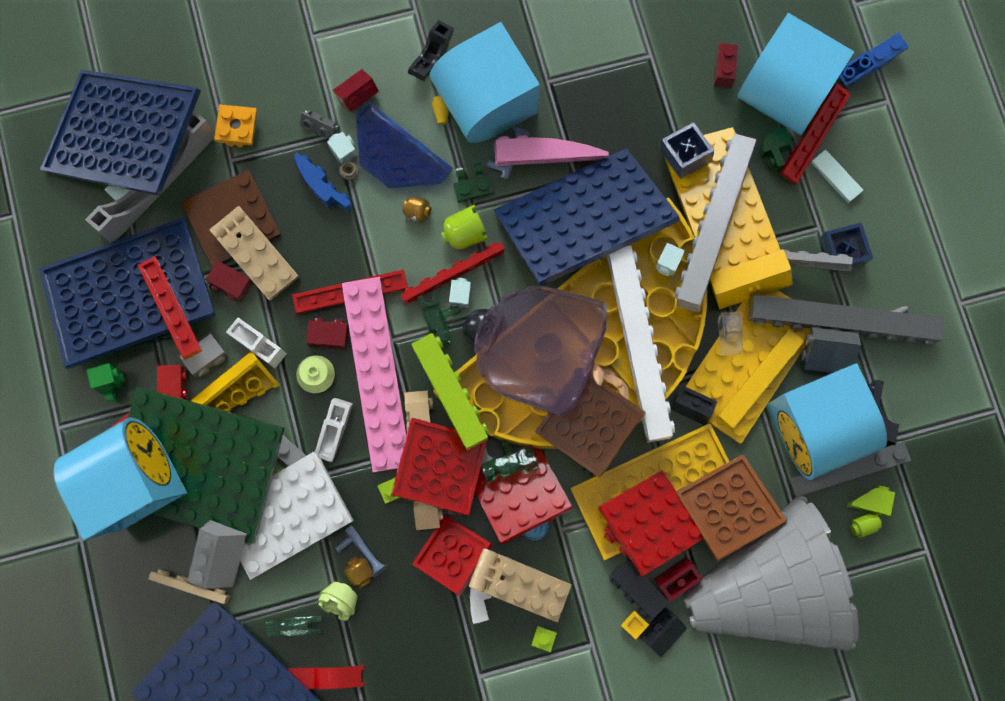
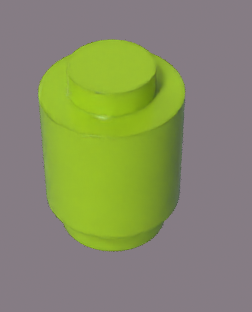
(865, 525)

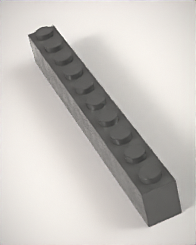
(858, 320)

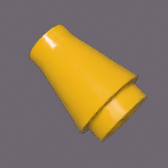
(440, 109)

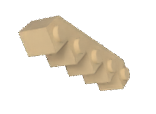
(419, 406)

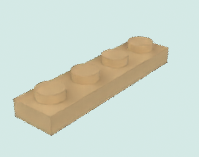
(180, 582)

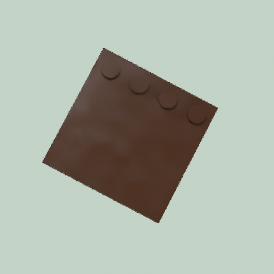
(217, 202)
(594, 427)

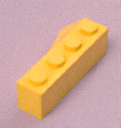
(238, 384)

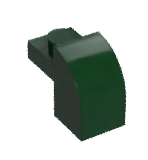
(773, 144)

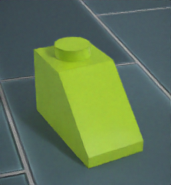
(876, 501)

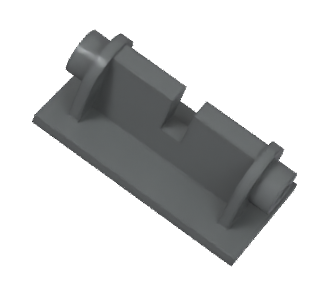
(312, 121)

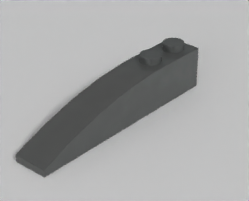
(870, 464)

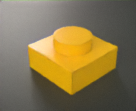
(634, 625)

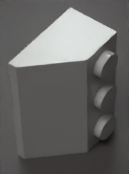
(216, 556)

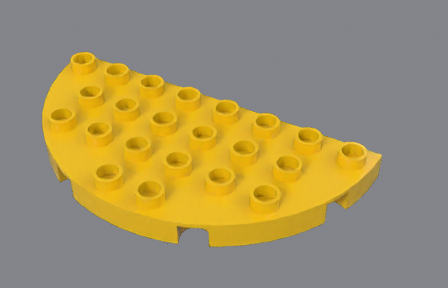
(674, 328)

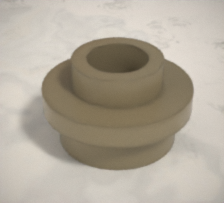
(348, 165)

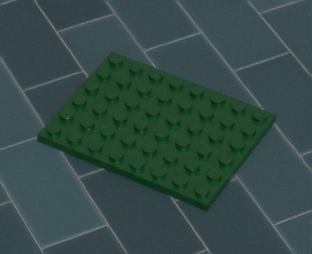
(218, 456)

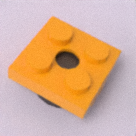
(235, 125)

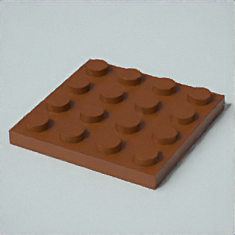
(731, 507)

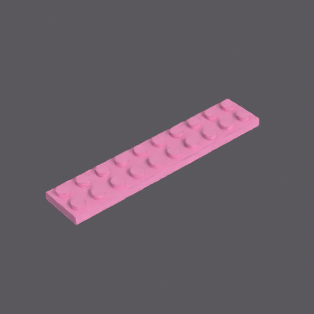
(375, 372)

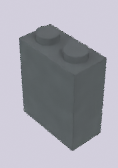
(830, 350)

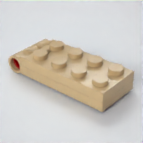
(254, 253)
(520, 585)

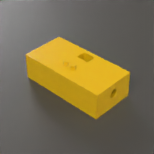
(751, 278)

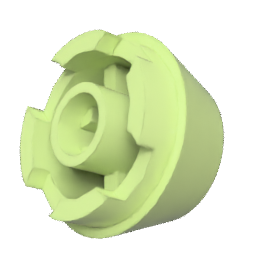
(315, 374)
(339, 600)

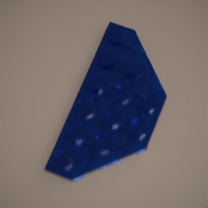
(393, 153)

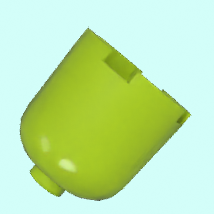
(464, 229)

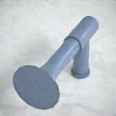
(506, 170)
(354, 537)

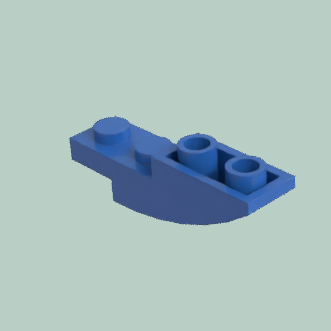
(873, 60)
(316, 180)

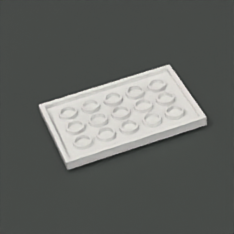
(297, 513)

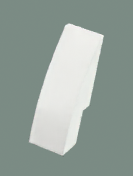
(256, 342)
(333, 429)
(477, 605)

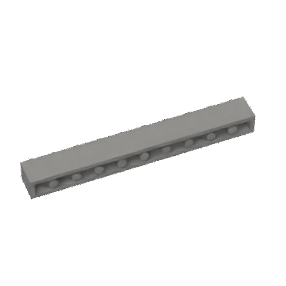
(715, 224)

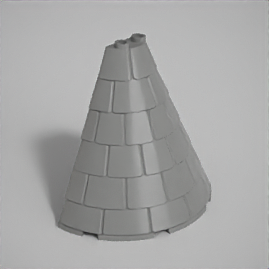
(781, 587)

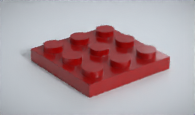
(451, 555)

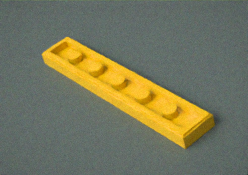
(760, 379)

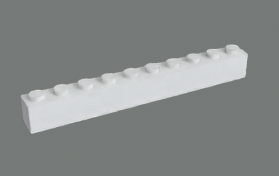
(639, 344)

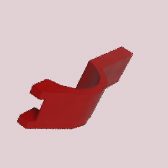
(330, 677)

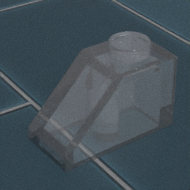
(730, 333)

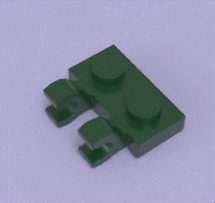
(472, 188)

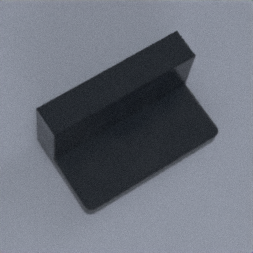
(694, 405)
(663, 632)

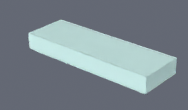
(836, 176)

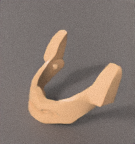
(602, 374)

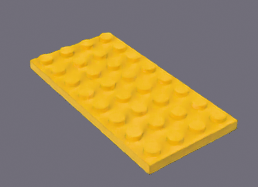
(749, 229)
(724, 375)
(681, 461)

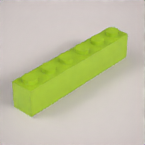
(450, 392)

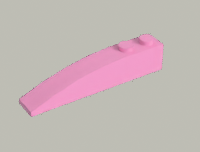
(543, 150)

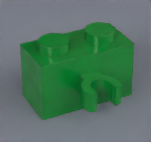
(106, 380)

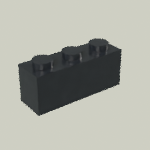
(638, 590)

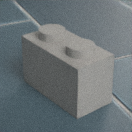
(211, 355)

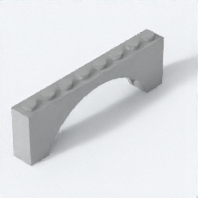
(116, 217)

